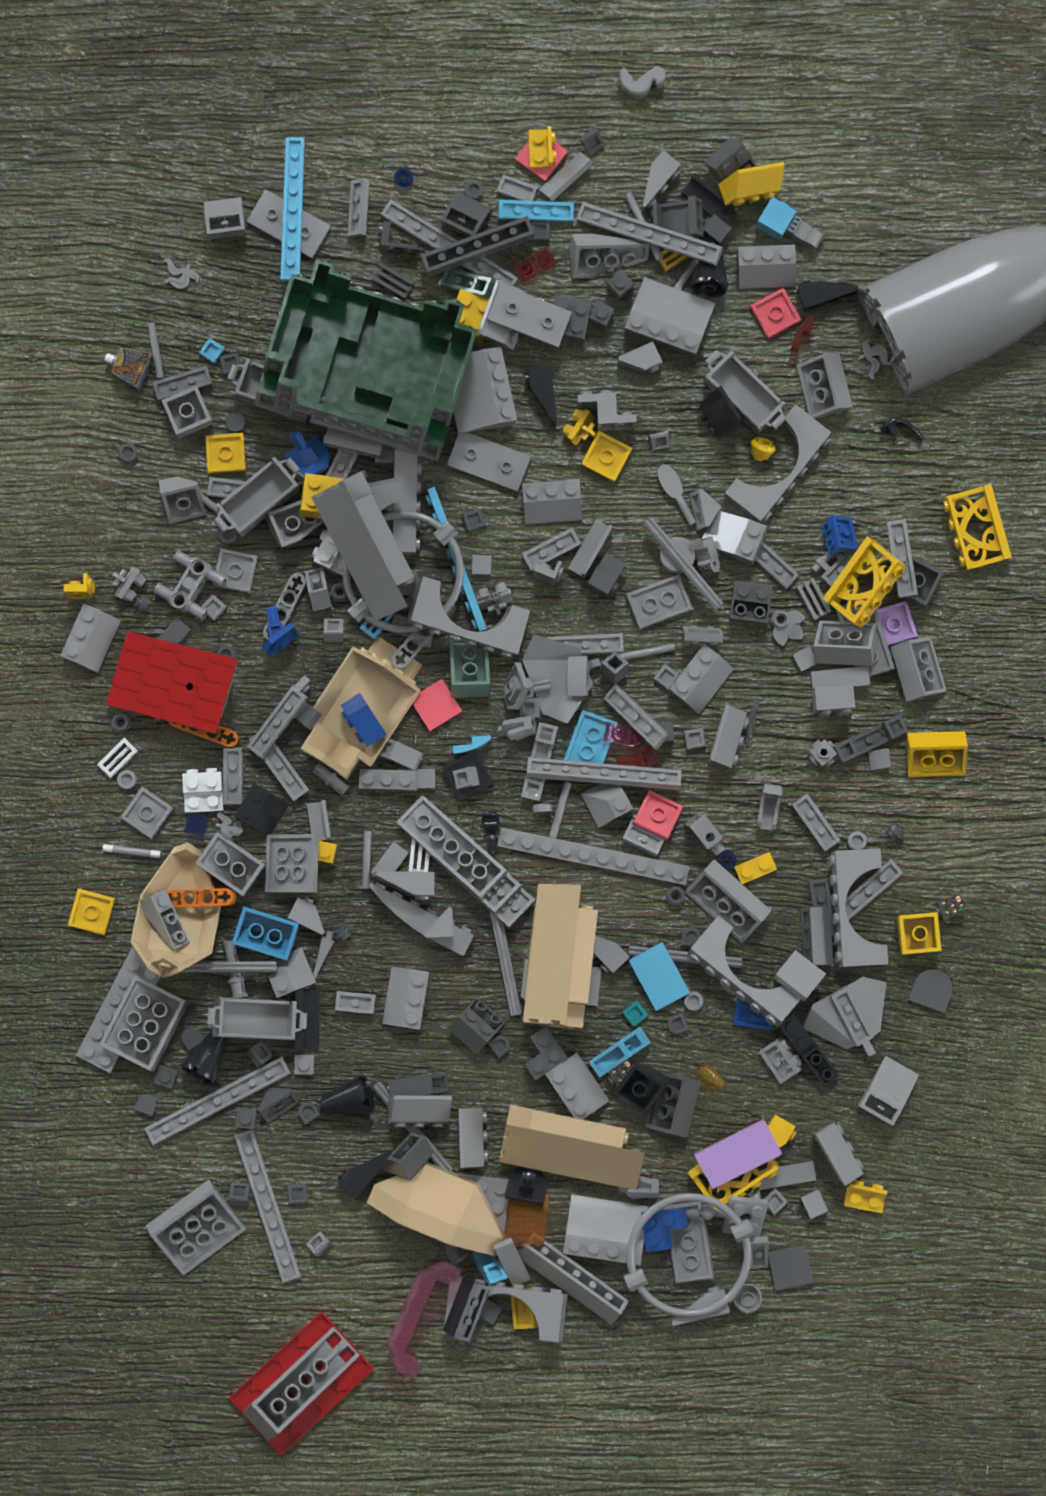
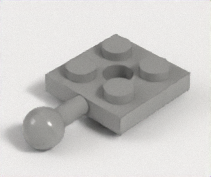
(755, 1207)

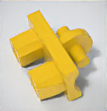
(582, 428)

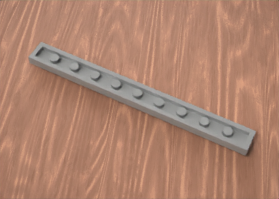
(593, 856)

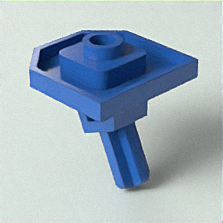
(308, 454)
(279, 635)

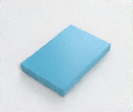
(587, 739)
(659, 976)

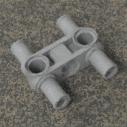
(190, 585)

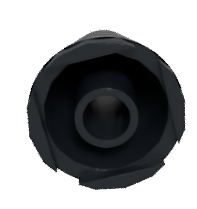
(710, 278)
(206, 1059)
(349, 1098)

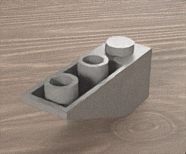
(661, 172)
(164, 918)
(609, 954)

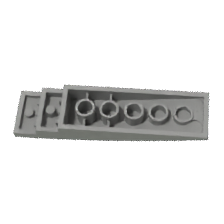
(466, 861)

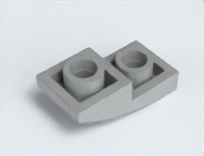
(577, 675)

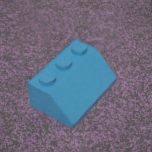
(265, 933)

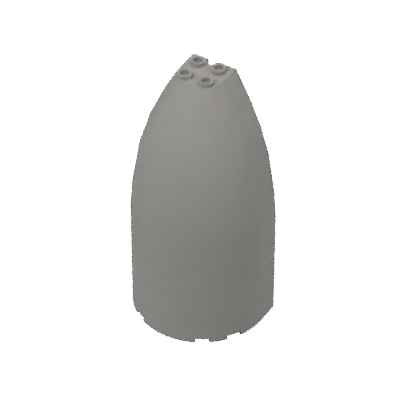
(960, 304)

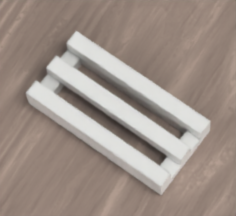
(106, 769)
(411, 869)

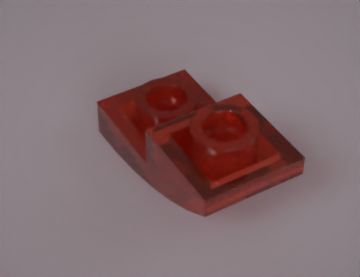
(535, 264)

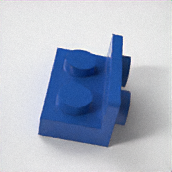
(840, 535)
(747, 1017)

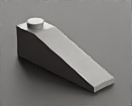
(601, 253)
(288, 526)

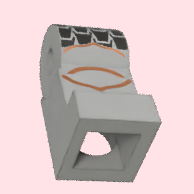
(706, 555)

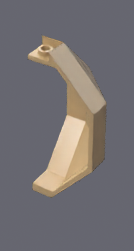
(199, 923)
(440, 1207)

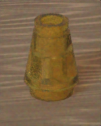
(710, 1076)

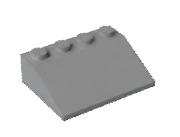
(669, 317)
(484, 394)
(144, 1023)
(195, 1227)
(602, 1229)

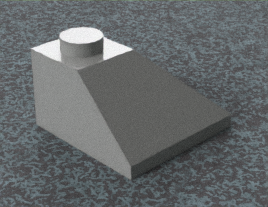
(181, 499)
(606, 803)
(291, 974)

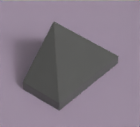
(277, 1102)

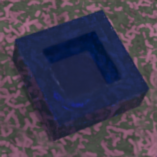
(196, 823)

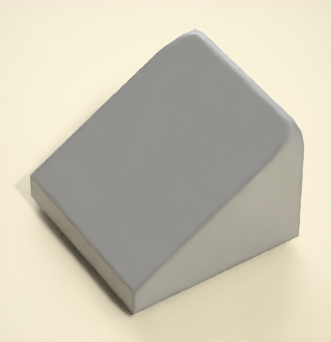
(333, 629)
(879, 759)
(466, 777)

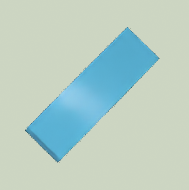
(619, 1052)

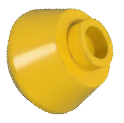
(762, 448)

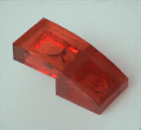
(804, 329)
(641, 758)

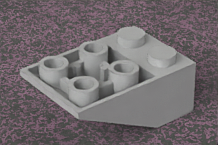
(888, 1091)

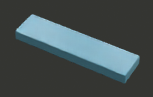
(536, 210)

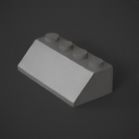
(725, 896)

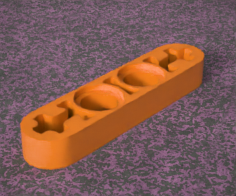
(203, 734)
(199, 897)

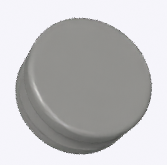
(683, 546)

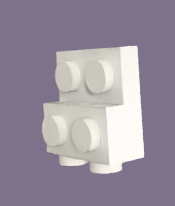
(328, 554)
(203, 791)

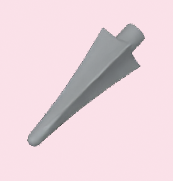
(325, 946)

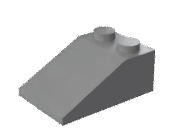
(736, 536)
(230, 864)
(409, 883)

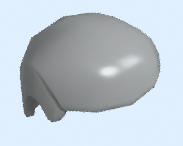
(748, 1299)

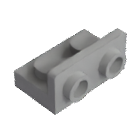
(546, 574)
(781, 1059)

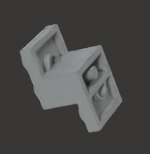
(606, 410)

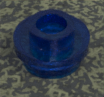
(403, 172)
(731, 855)

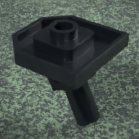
(526, 1186)

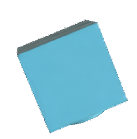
(776, 219)

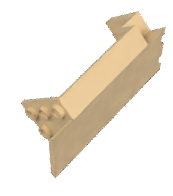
(384, 689)
(559, 958)
(570, 1147)

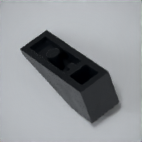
(820, 293)
(542, 388)
(360, 1176)

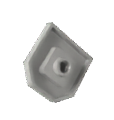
(519, 687)

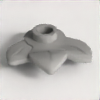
(789, 628)

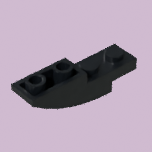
(808, 1050)

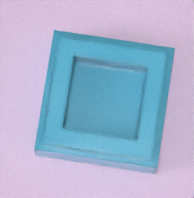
(212, 351)

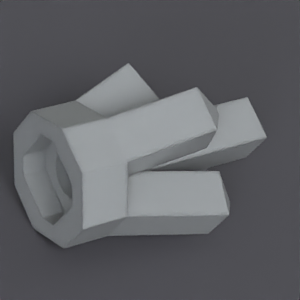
(518, 728)
(645, 1188)

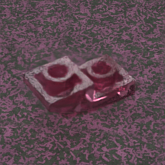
(623, 735)

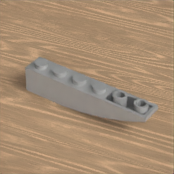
(422, 920)

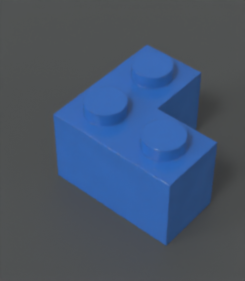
(360, 716)
(657, 1228)

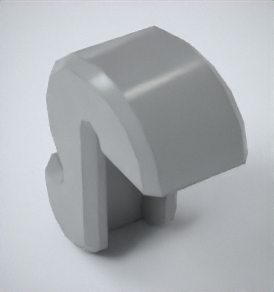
(641, 87)
(769, 806)

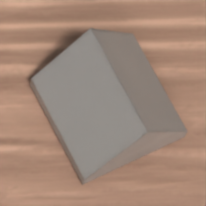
(659, 440)
(319, 1244)

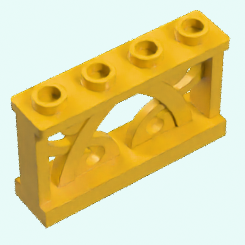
(986, 502)
(882, 582)
(743, 1184)

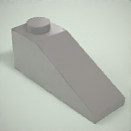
(704, 1300)

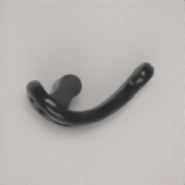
(893, 430)
(491, 821)

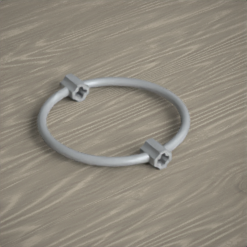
(445, 534)
(636, 1279)

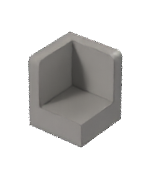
(814, 1204)

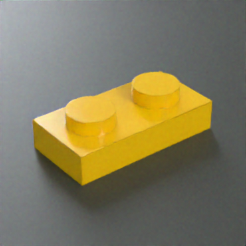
(755, 868)

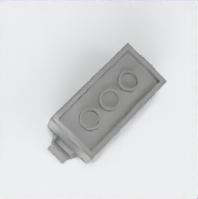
(249, 383)
(746, 391)
(257, 496)
(255, 1018)

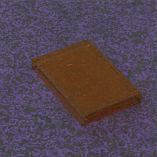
(527, 1222)

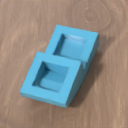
(477, 742)
(489, 1267)

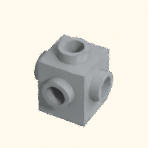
(815, 756)

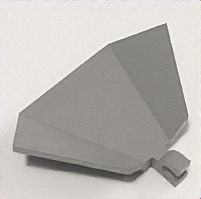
(549, 661)
(849, 1014)

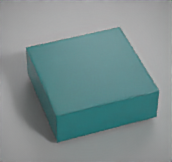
(634, 1013)

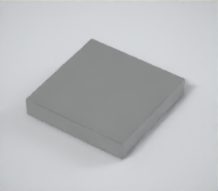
(238, 568)
(147, 812)
(799, 975)

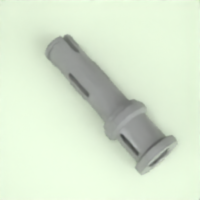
(236, 979)

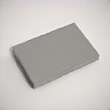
(659, 601)

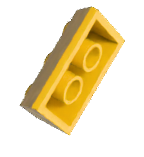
(752, 184)
(936, 754)

